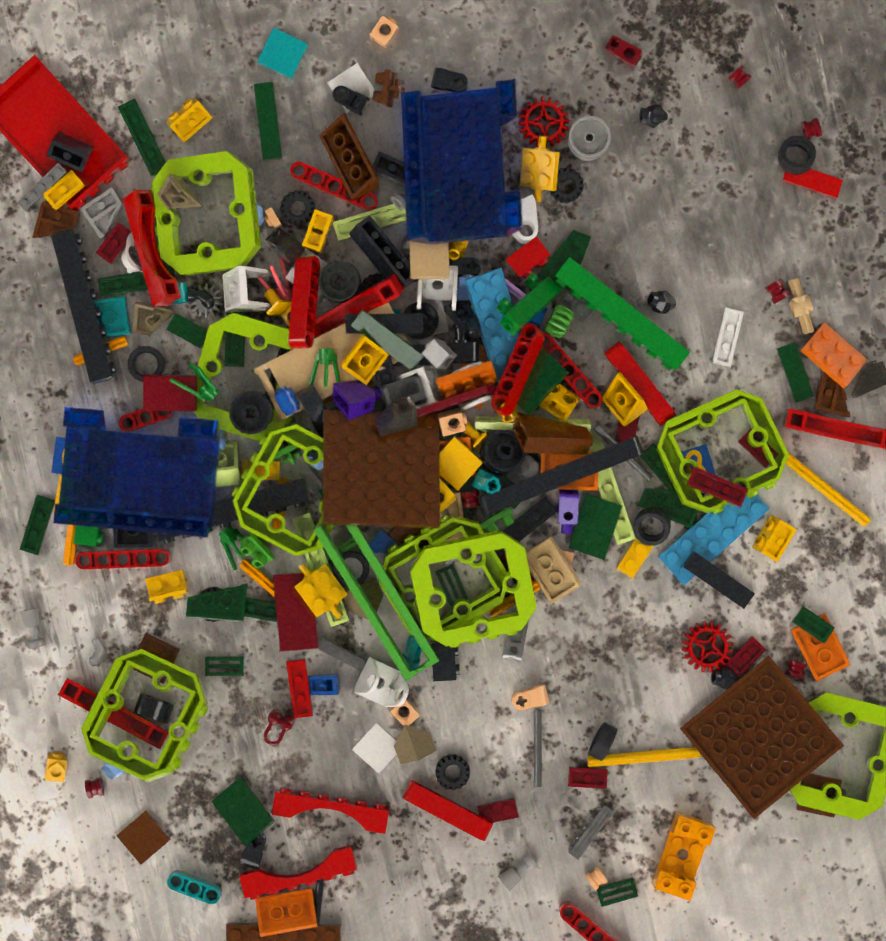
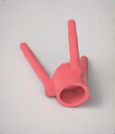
(283, 291)

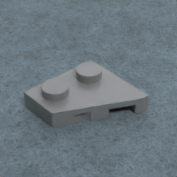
(102, 211)

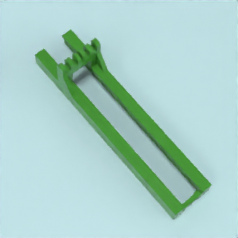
(335, 553)

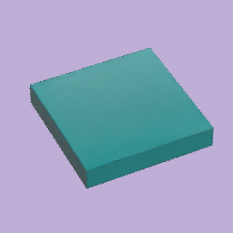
(282, 53)
(114, 316)

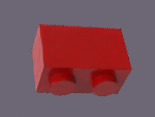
(528, 258)

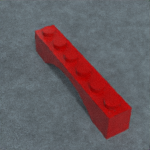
(140, 213)
(368, 300)
(834, 428)
(122, 718)
(291, 803)
(260, 882)

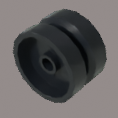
(240, 414)
(493, 460)

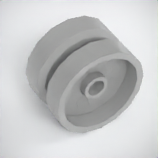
(585, 149)

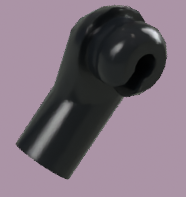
(203, 296)

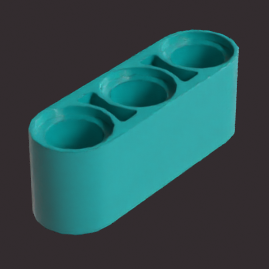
(184, 887)

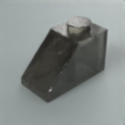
(870, 378)

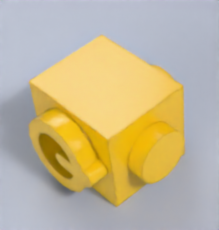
(56, 766)

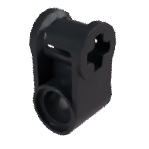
(445, 80)
(351, 99)
(462, 263)
(253, 853)

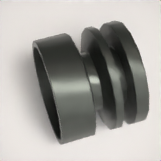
(331, 273)

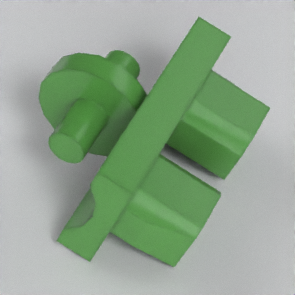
(287, 450)
(505, 515)
(256, 547)

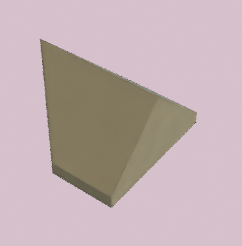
(177, 194)
(149, 318)
(372, 591)
(413, 745)

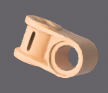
(534, 696)

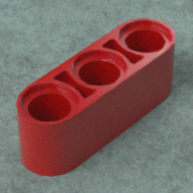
(138, 423)

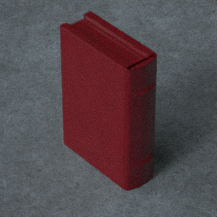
(163, 395)

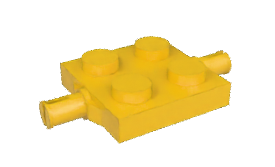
(539, 168)
(321, 590)

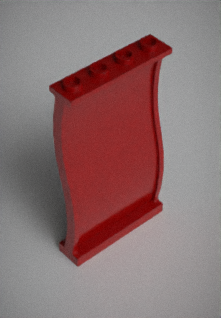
(36, 109)

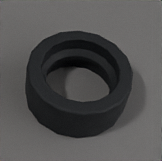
(805, 144)
(145, 349)
(652, 540)
(365, 565)
(602, 741)

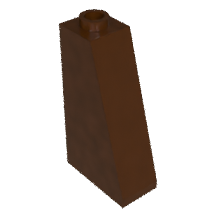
(550, 436)

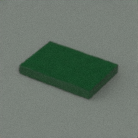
(542, 380)
(595, 526)
(243, 811)

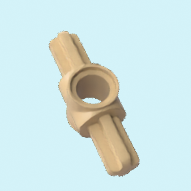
(801, 306)

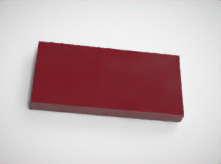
(456, 400)
(294, 618)

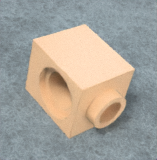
(384, 40)
(444, 418)
(411, 717)

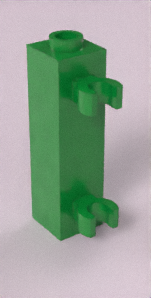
(530, 306)

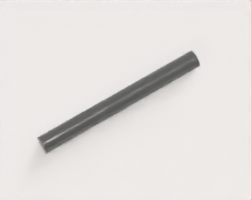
(609, 440)
(537, 748)

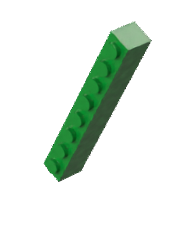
(621, 313)

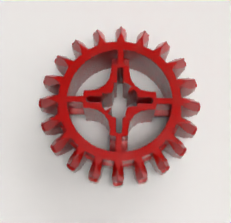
(552, 121)
(703, 654)

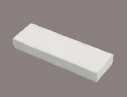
(727, 337)

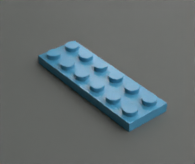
(485, 294)
(712, 535)

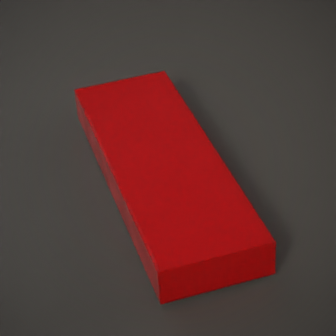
(815, 182)
(299, 688)

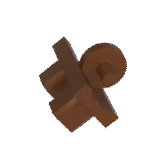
(390, 89)

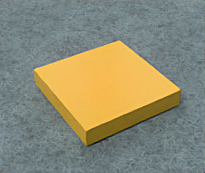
(457, 463)

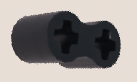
(153, 708)

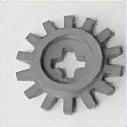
(198, 304)

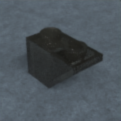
(285, 246)
(397, 417)

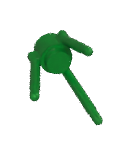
(326, 357)
(208, 390)
(228, 536)

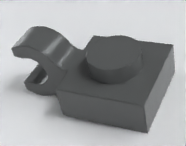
(578, 307)

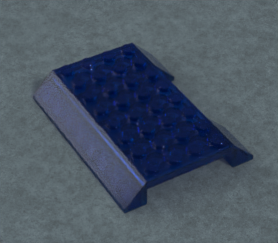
(458, 165)
(138, 478)

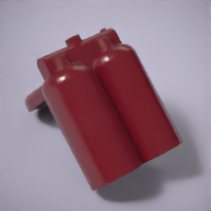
(276, 717)

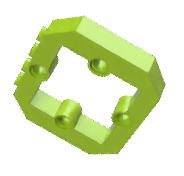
(248, 221)
(246, 327)
(760, 423)
(243, 494)
(489, 562)
(495, 625)
(175, 746)
(876, 792)

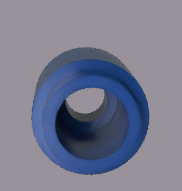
(287, 400)

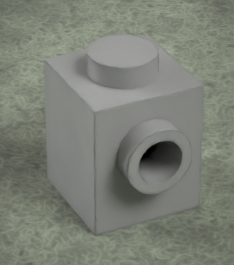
(439, 354)

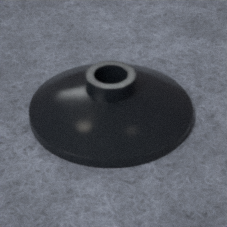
(430, 316)

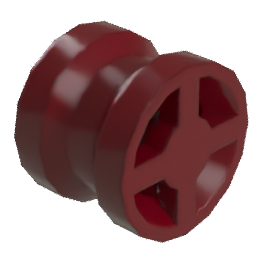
(740, 77)
(811, 128)
(470, 499)
(795, 669)
(94, 788)

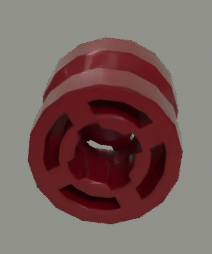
(777, 291)

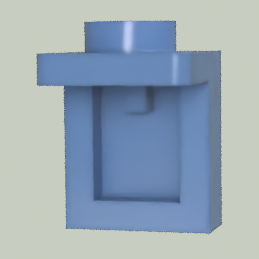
(462, 293)

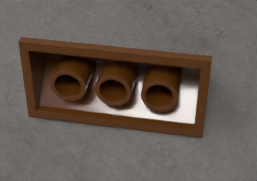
(349, 158)

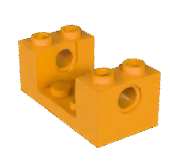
(675, 874)

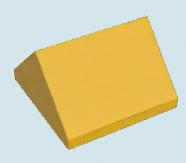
(364, 360)
(624, 400)

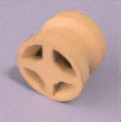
(596, 878)

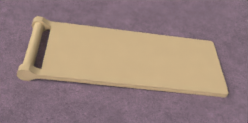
(297, 365)

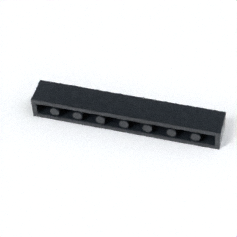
(83, 306)
(262, 502)

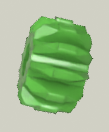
(559, 321)

